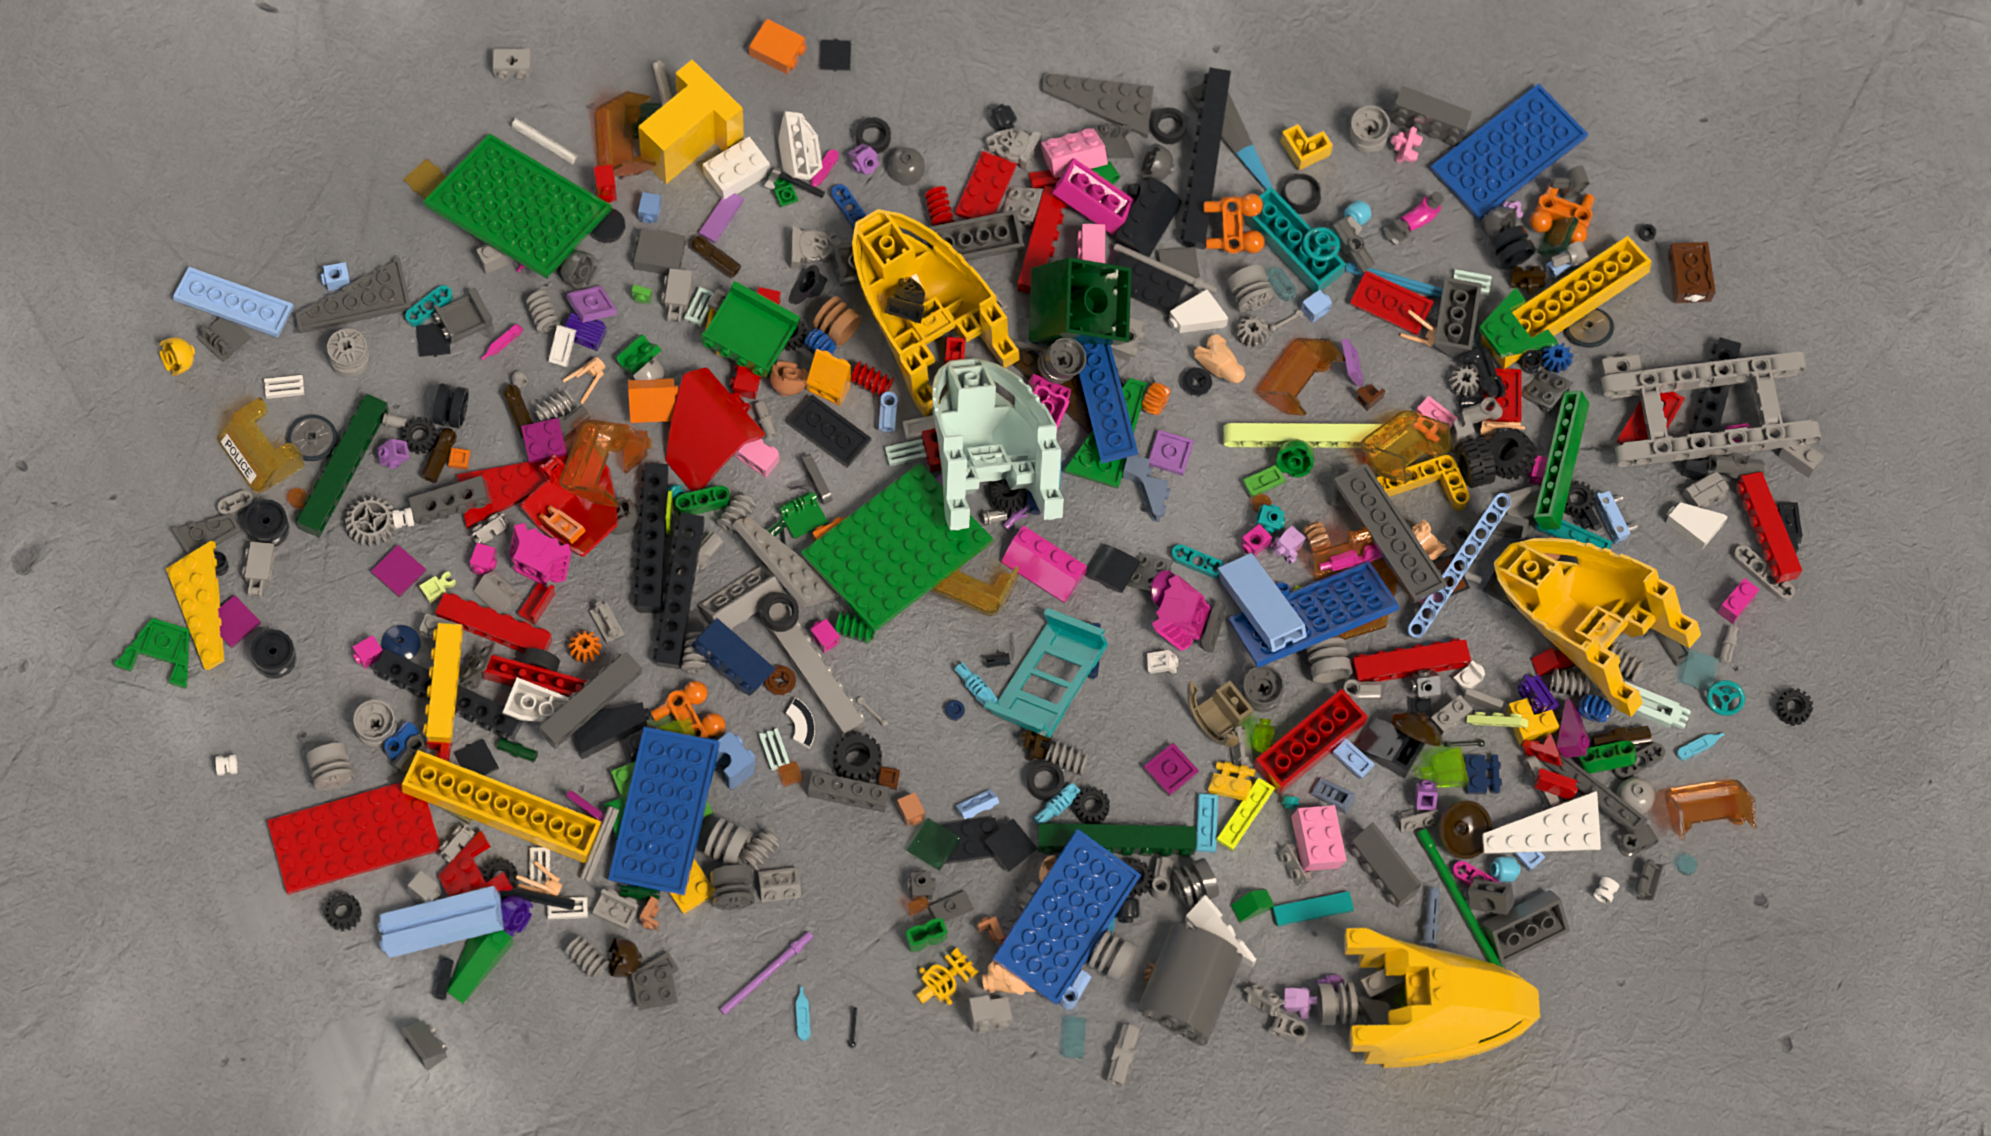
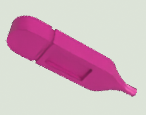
(827, 165)
(503, 341)

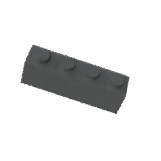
(1457, 316)
(1385, 865)
(1526, 926)

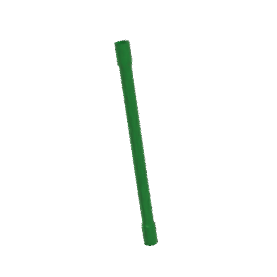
(1429, 845)

